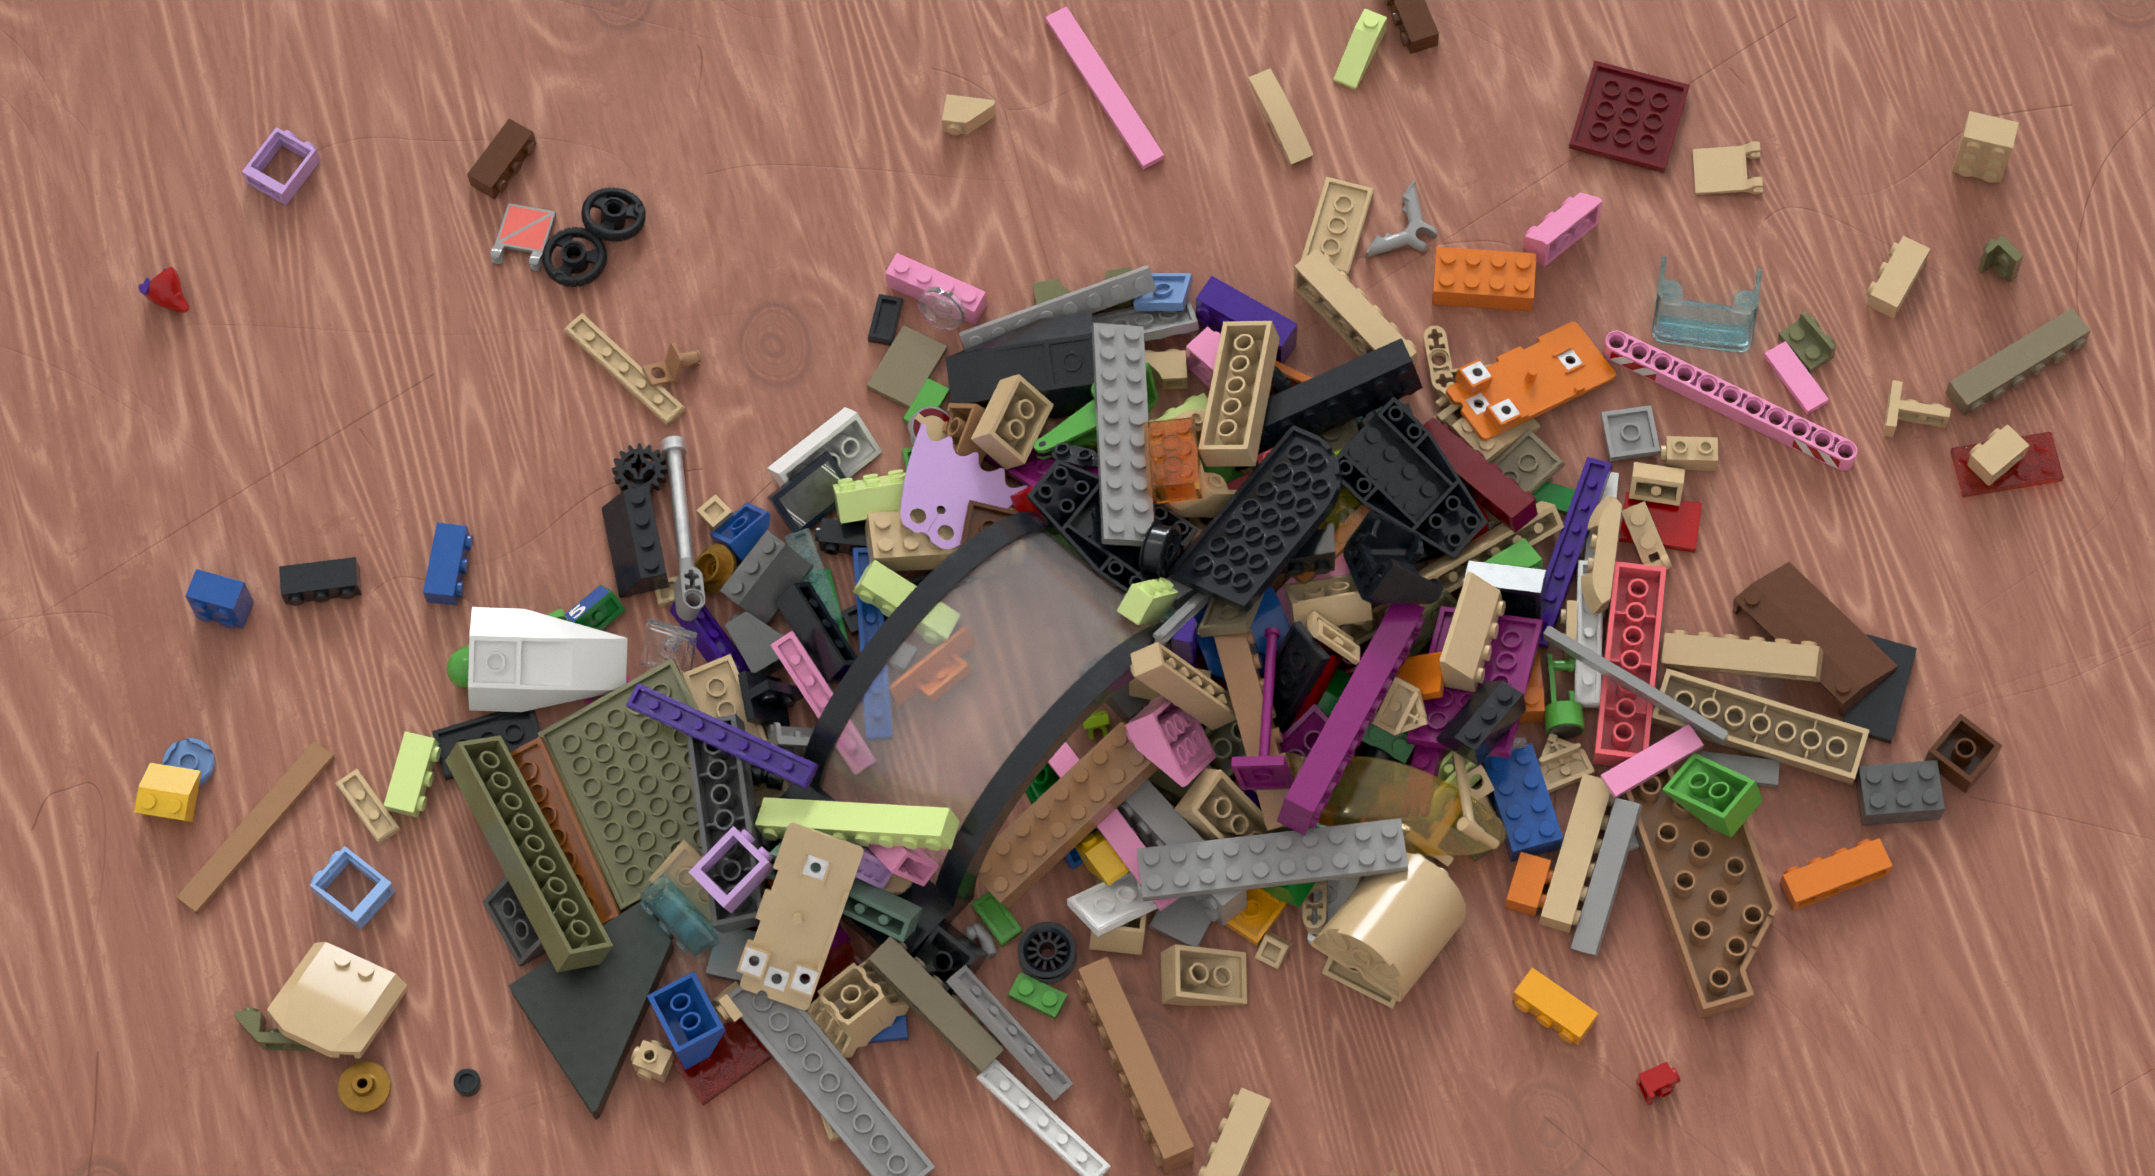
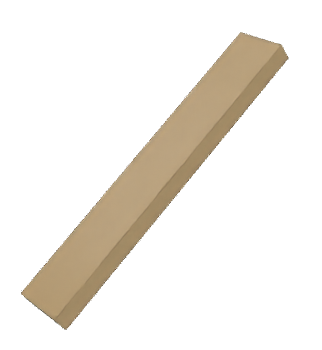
(624, 369)

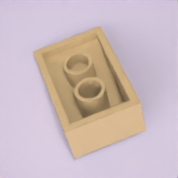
(1495, 446)
(1122, 939)
(1203, 976)

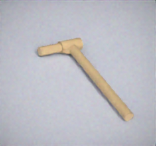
(1467, 823)

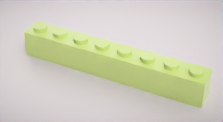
(862, 822)

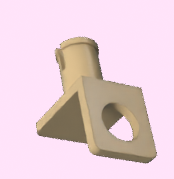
(1481, 789)

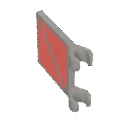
(525, 231)

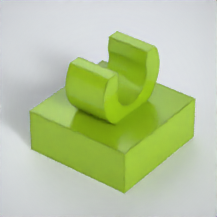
(1096, 720)

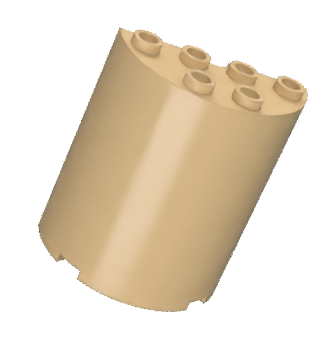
(1395, 925)

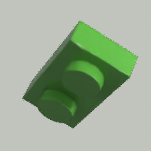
(1037, 996)

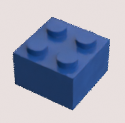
(219, 599)

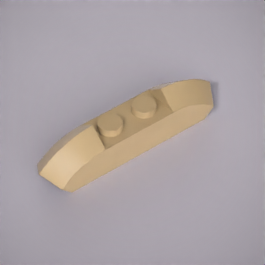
(1604, 525)

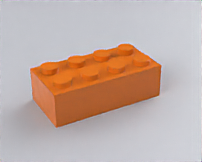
(1484, 279)

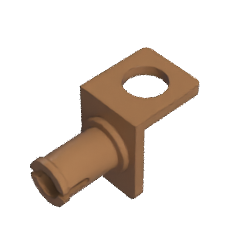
(672, 365)

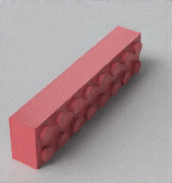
(1632, 645)

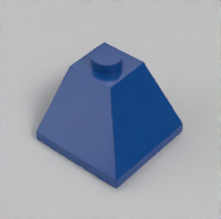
(742, 530)

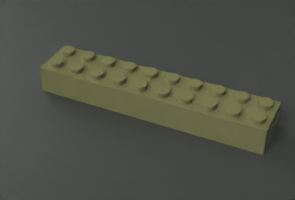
(529, 853)

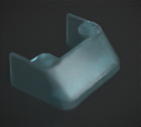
(1701, 322)

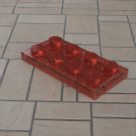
(2037, 467)

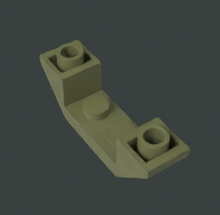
(254, 1024)

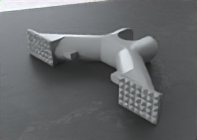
(1407, 237)

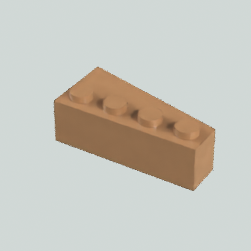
(961, 427)

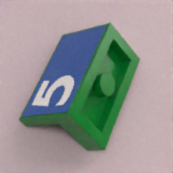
(596, 609)

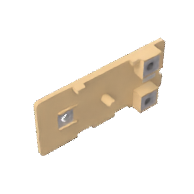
(799, 915)

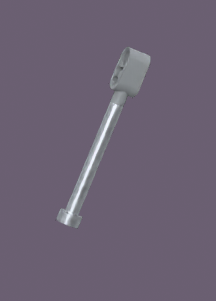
(673, 449)

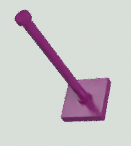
(1265, 770)

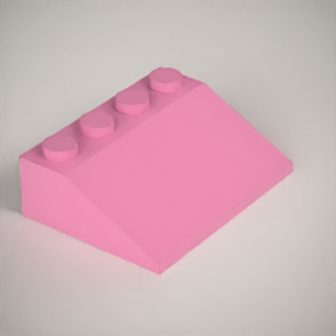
(1171, 740)

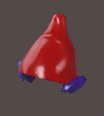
(165, 291)

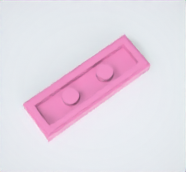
(1796, 377)

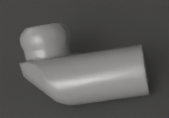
(984, 937)

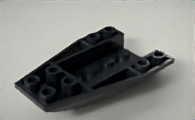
(1047, 353)
(1407, 478)
(1072, 506)

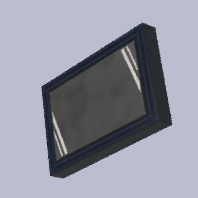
(808, 494)

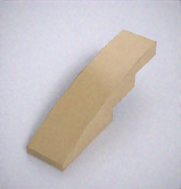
(1280, 116)

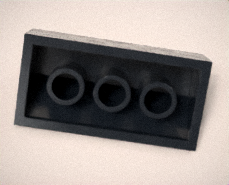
(635, 543)

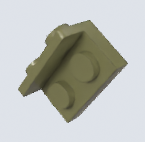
(2002, 257)
(1809, 342)

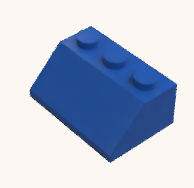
(688, 1019)

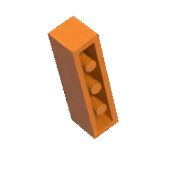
(1836, 873)

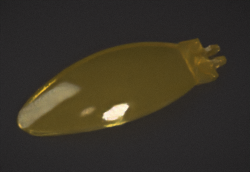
(1426, 804)

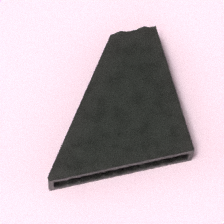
(596, 1010)

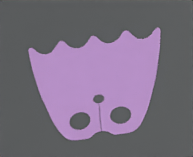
(945, 479)

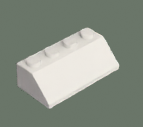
(842, 436)

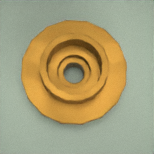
(717, 566)
(368, 1098)

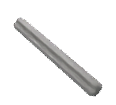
(1178, 620)

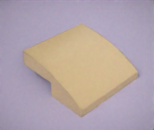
(1333, 637)

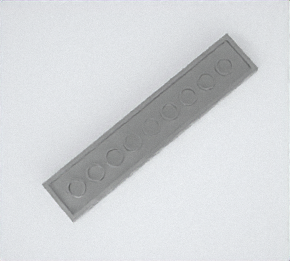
(1120, 420)
(1272, 860)
(832, 1086)

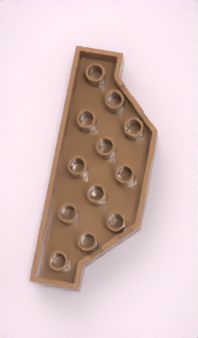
(1708, 893)

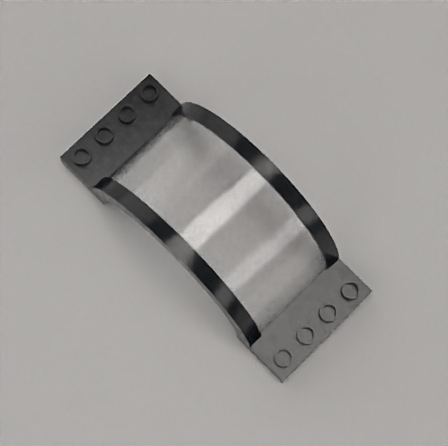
(973, 696)

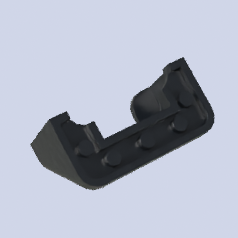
(1383, 562)

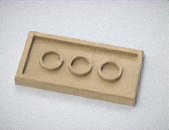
(1339, 221)

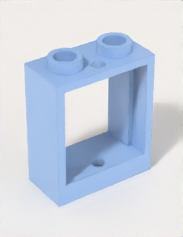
(369, 905)

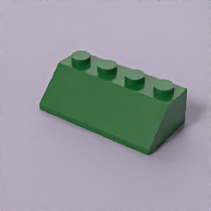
(1374, 736)

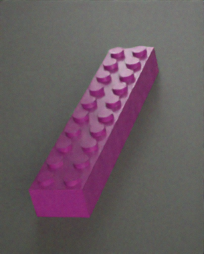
(1351, 717)

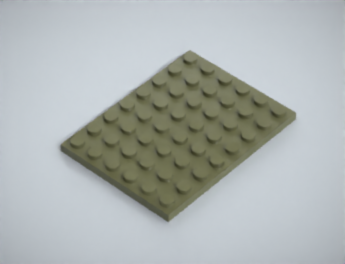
(629, 782)

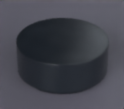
(467, 1082)

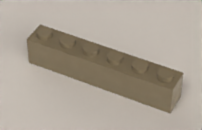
(2018, 361)
(934, 1004)

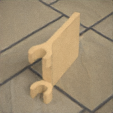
(1725, 170)

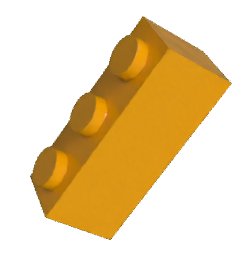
(1554, 1007)

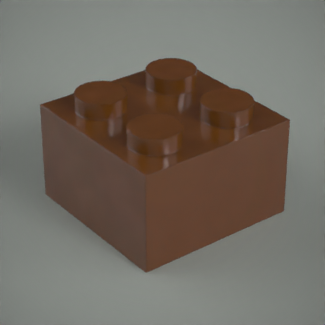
(1963, 753)

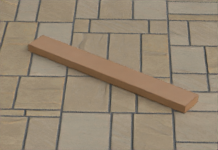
(255, 827)

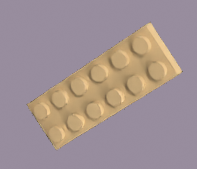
(719, 694)

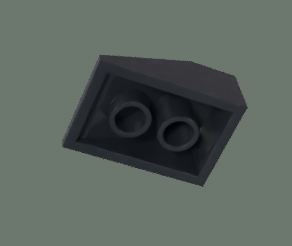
(948, 952)

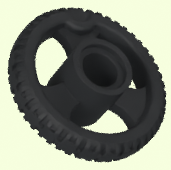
(614, 214)
(569, 248)

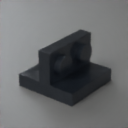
(767, 698)

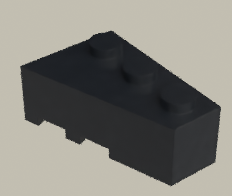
(1315, 555)

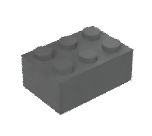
(1899, 793)

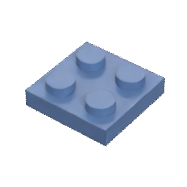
(1170, 293)

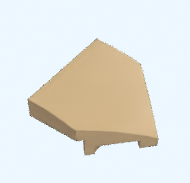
(1401, 709)
(1563, 763)

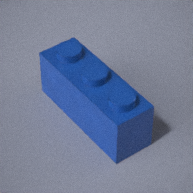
(447, 564)

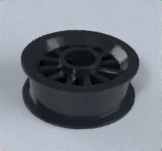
(1160, 548)
(1051, 930)

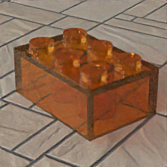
(1173, 460)

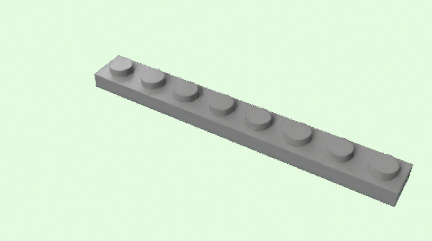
(1088, 299)

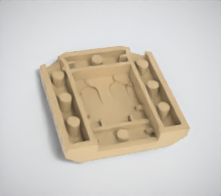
(336, 1001)

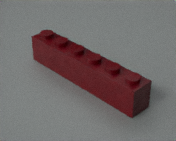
(1485, 480)

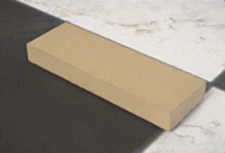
(368, 806)

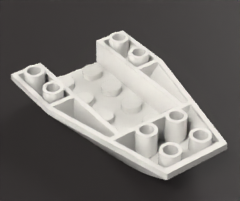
(538, 661)

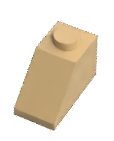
(966, 114)

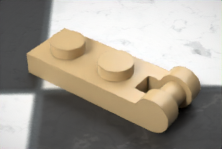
(1645, 535)

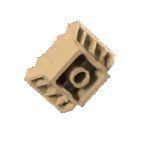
(855, 1008)

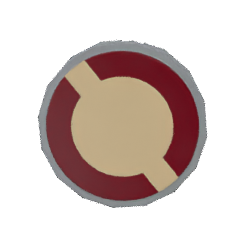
(933, 419)

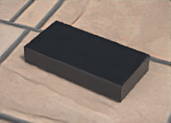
(885, 319)

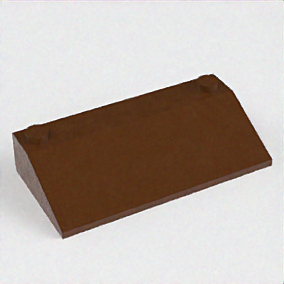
(1797, 611)

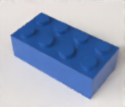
(1523, 803)

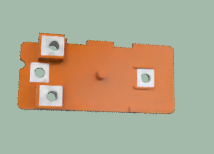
(1529, 381)

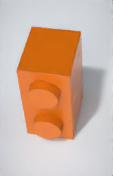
(1528, 884)

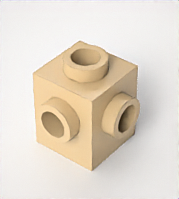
(652, 1060)

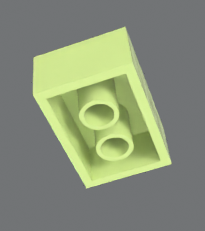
(868, 495)

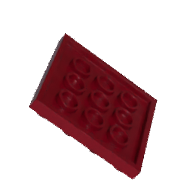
(1629, 116)

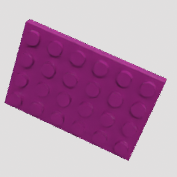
(1509, 662)

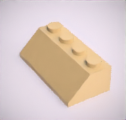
(1471, 634)

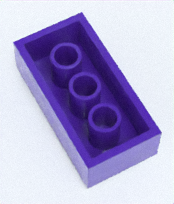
(1224, 303)

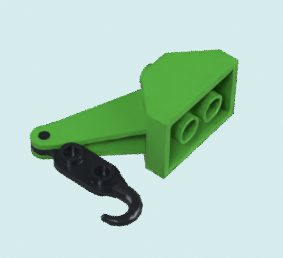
(1080, 430)

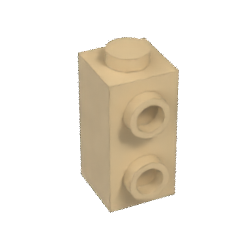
(1690, 453)

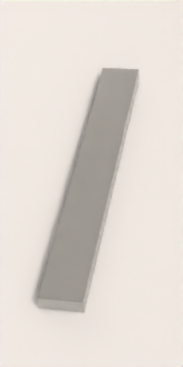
(1635, 685)

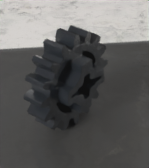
(630, 464)

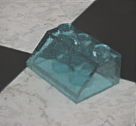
(679, 916)

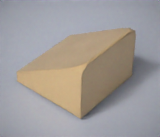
(1273, 950)

